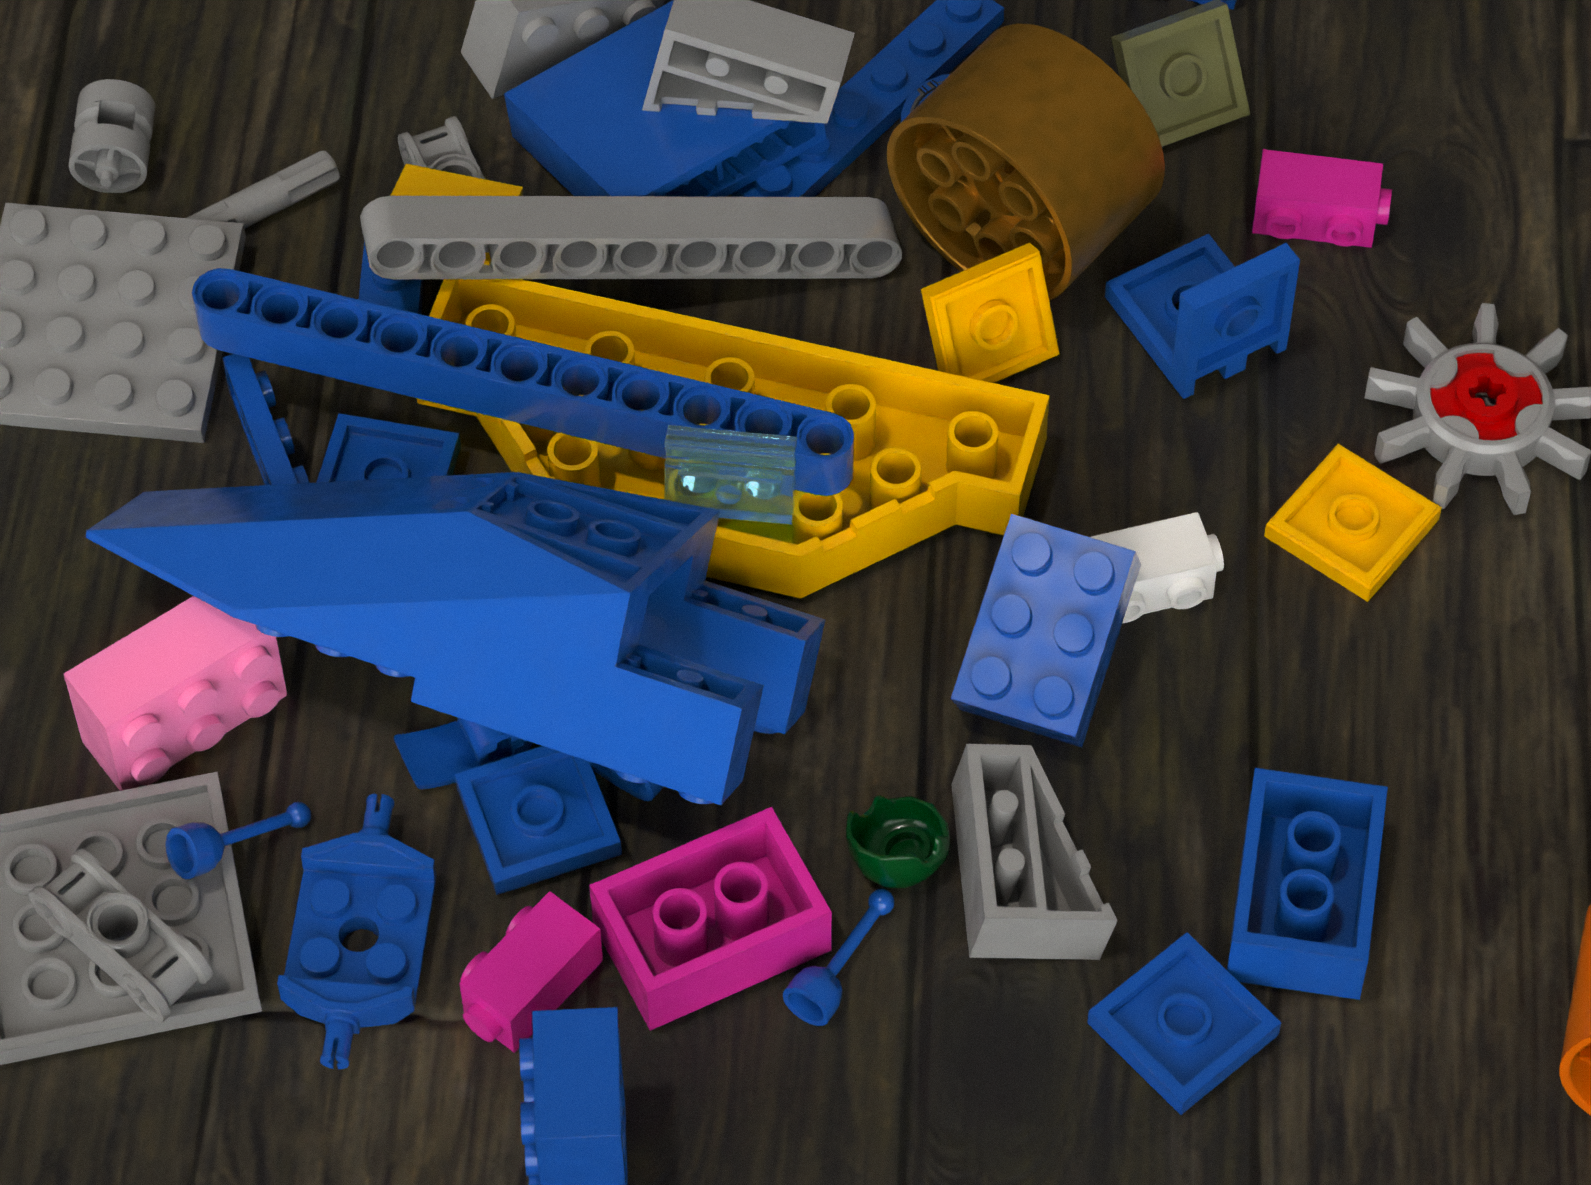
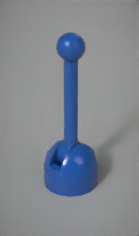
(198, 847)
(815, 990)

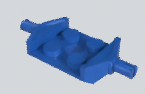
(351, 886)

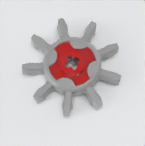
(1482, 409)

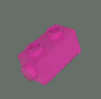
(1320, 198)
(531, 969)

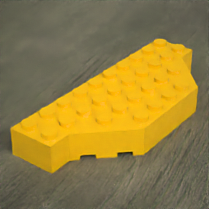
(925, 440)

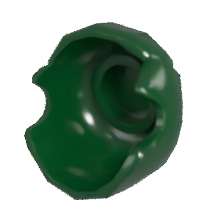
(898, 841)

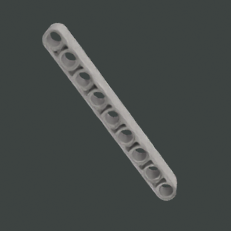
(629, 237)

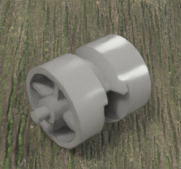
(112, 136)

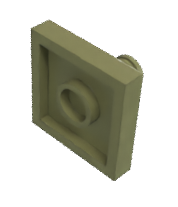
(1184, 71)

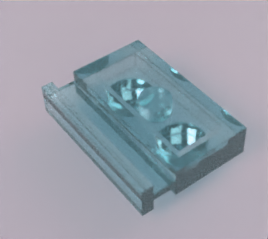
(732, 472)

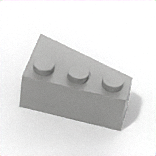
(749, 60)
(1018, 865)

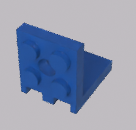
(1220, 312)

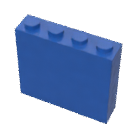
(595, 139)

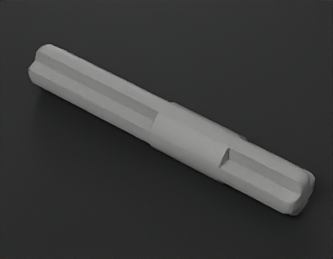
(274, 192)

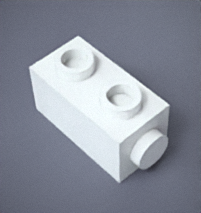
(1175, 561)

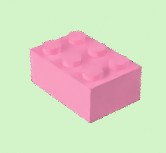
(172, 690)

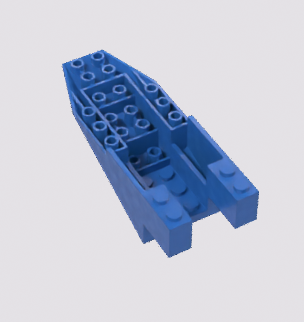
(510, 606)

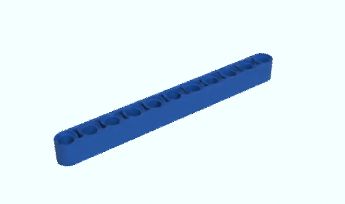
(501, 373)

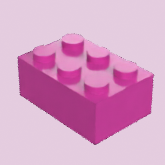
(711, 918)

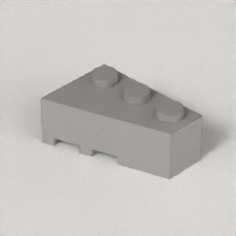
(523, 38)

